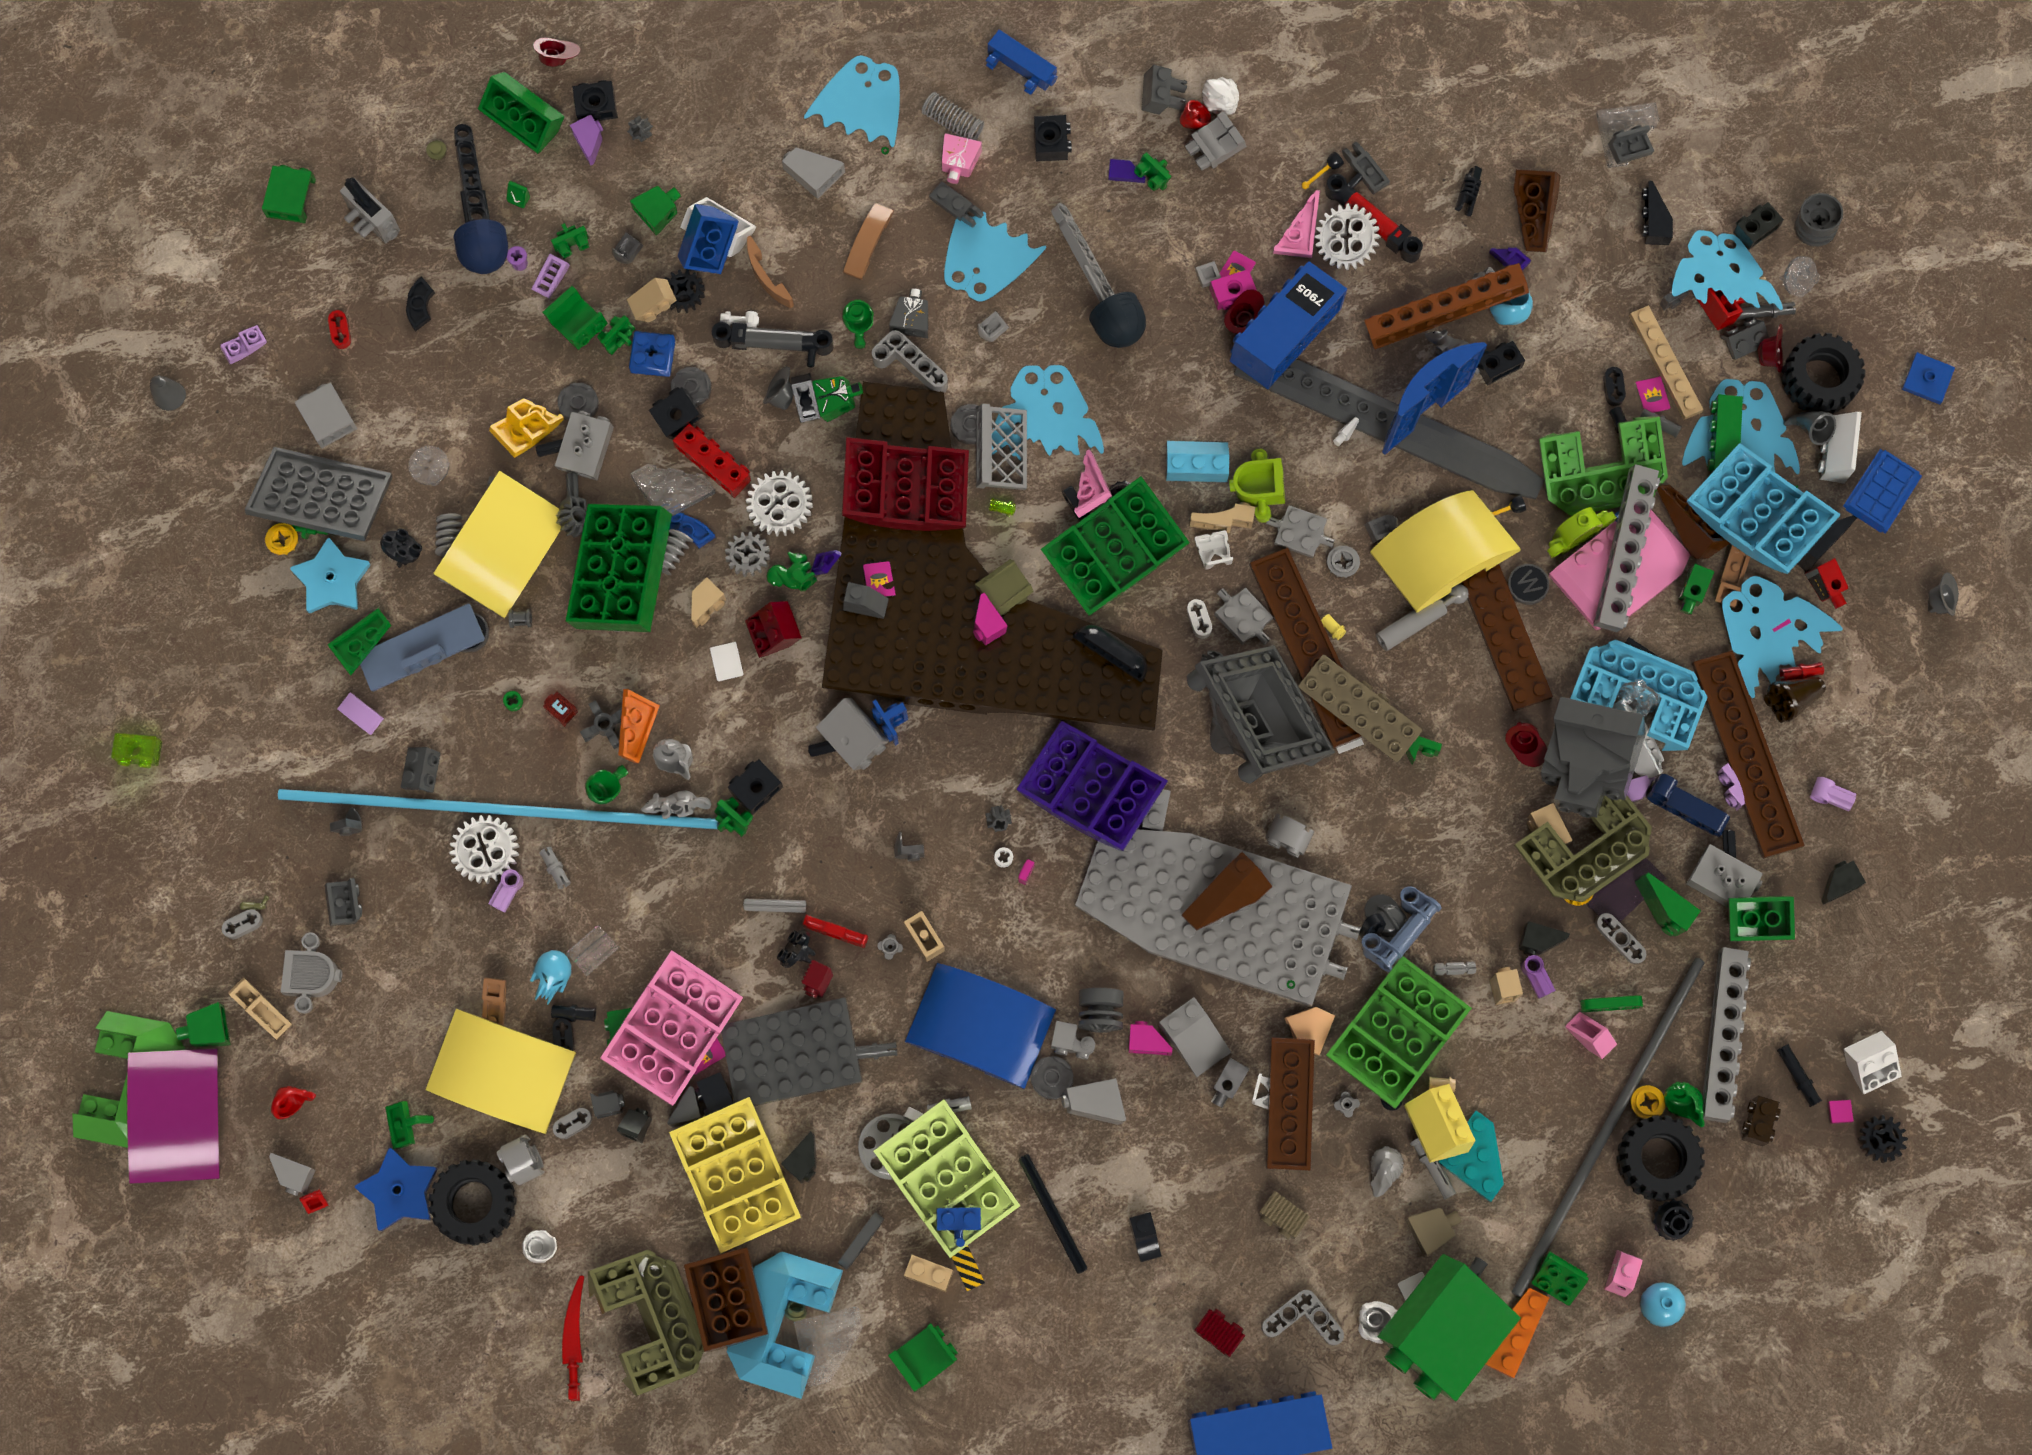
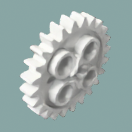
(1365, 236)
(767, 490)
(467, 856)

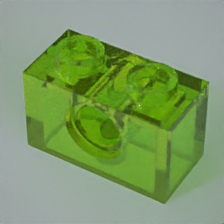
(126, 743)

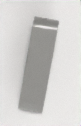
(913, 364)

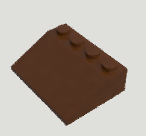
(726, 1300)

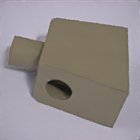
(1432, 1229)

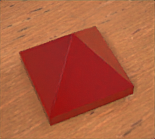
(313, 1201)

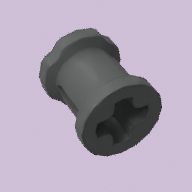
(520, 618)

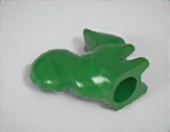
(795, 576)

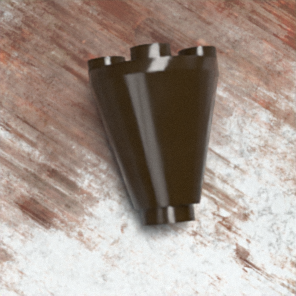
(1793, 696)

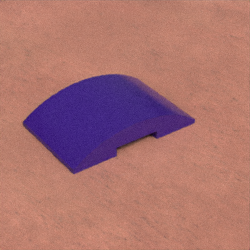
(1091, 787)

